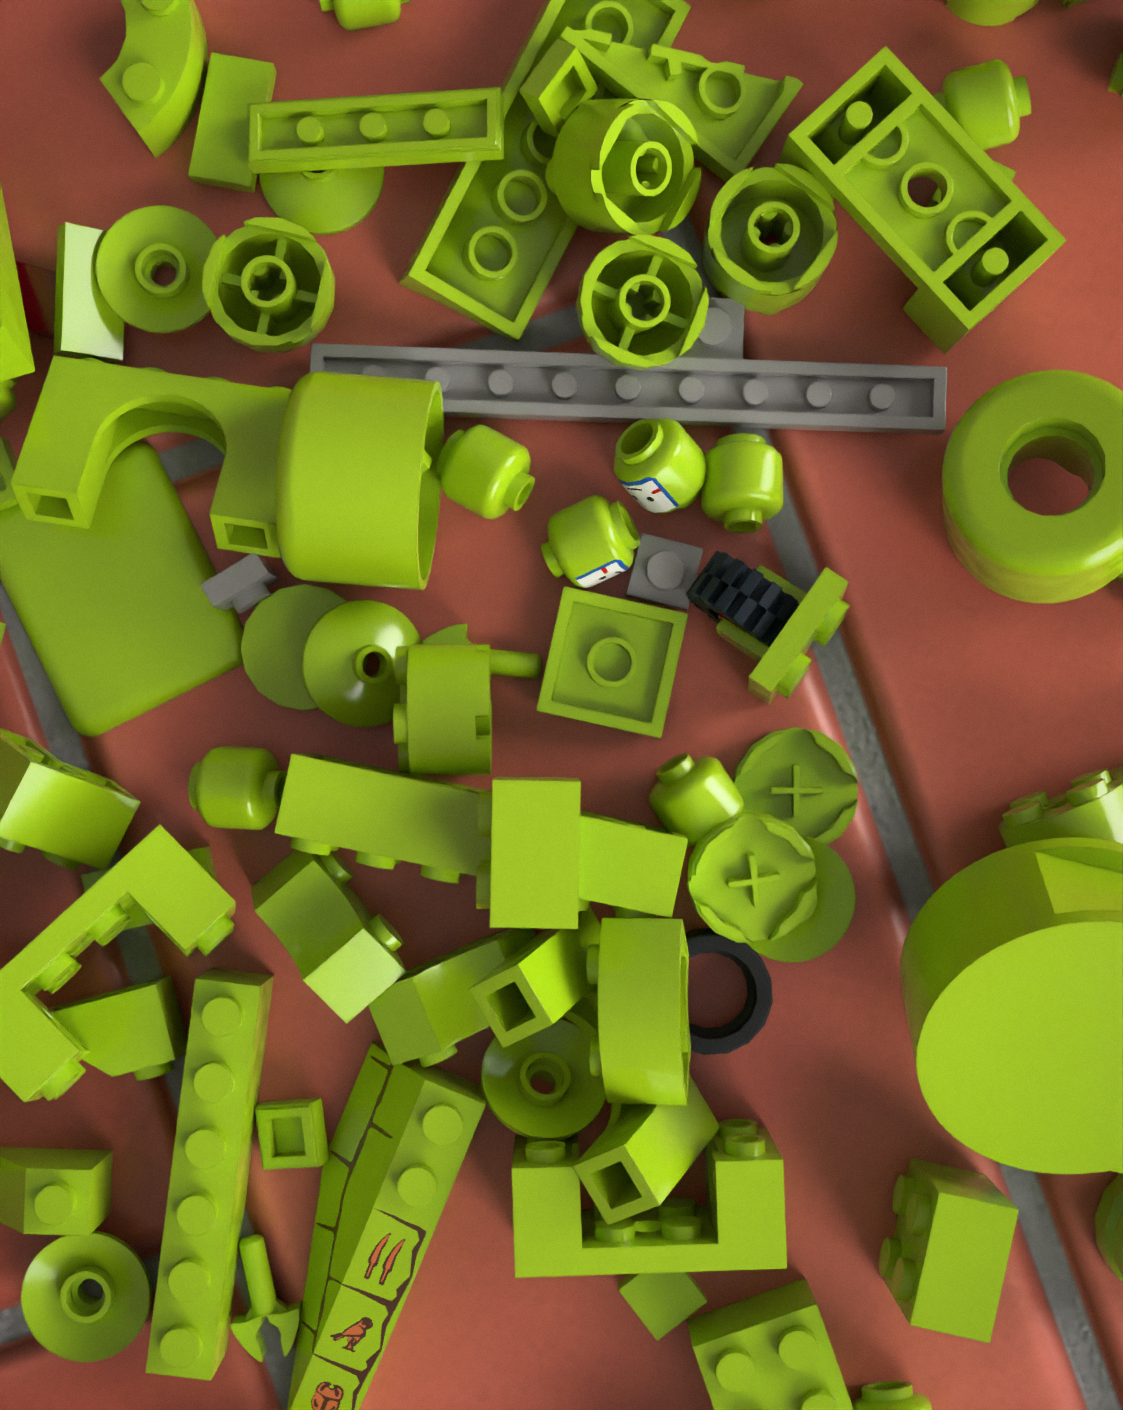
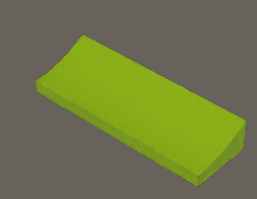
(498, 220)

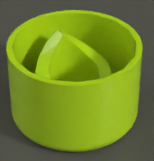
(360, 479)
(998, 541)

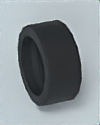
(757, 1004)

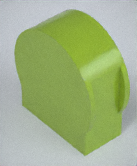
(1022, 1005)

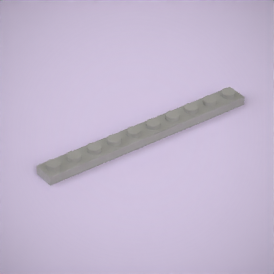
(685, 390)

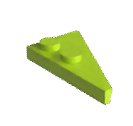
(724, 104)

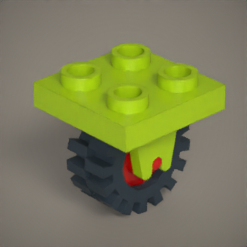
(769, 618)

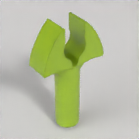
(502, 661)
(264, 1302)

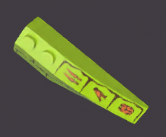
(375, 1220)

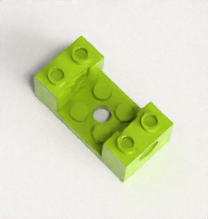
(958, 253)
(168, 886)
(734, 1230)

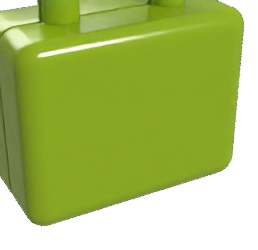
(120, 602)

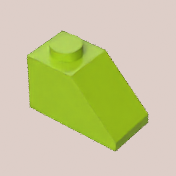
(129, 1028)
(55, 1190)

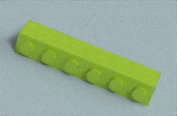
(209, 1173)

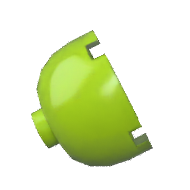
(269, 285)
(641, 302)

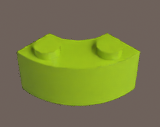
(160, 69)
(329, 931)
(432, 1005)
(641, 1010)

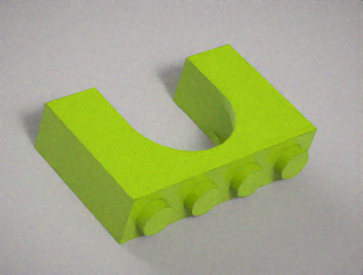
(101, 408)
(643, 1144)

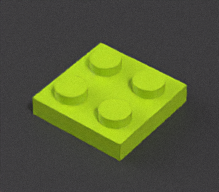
(612, 662)

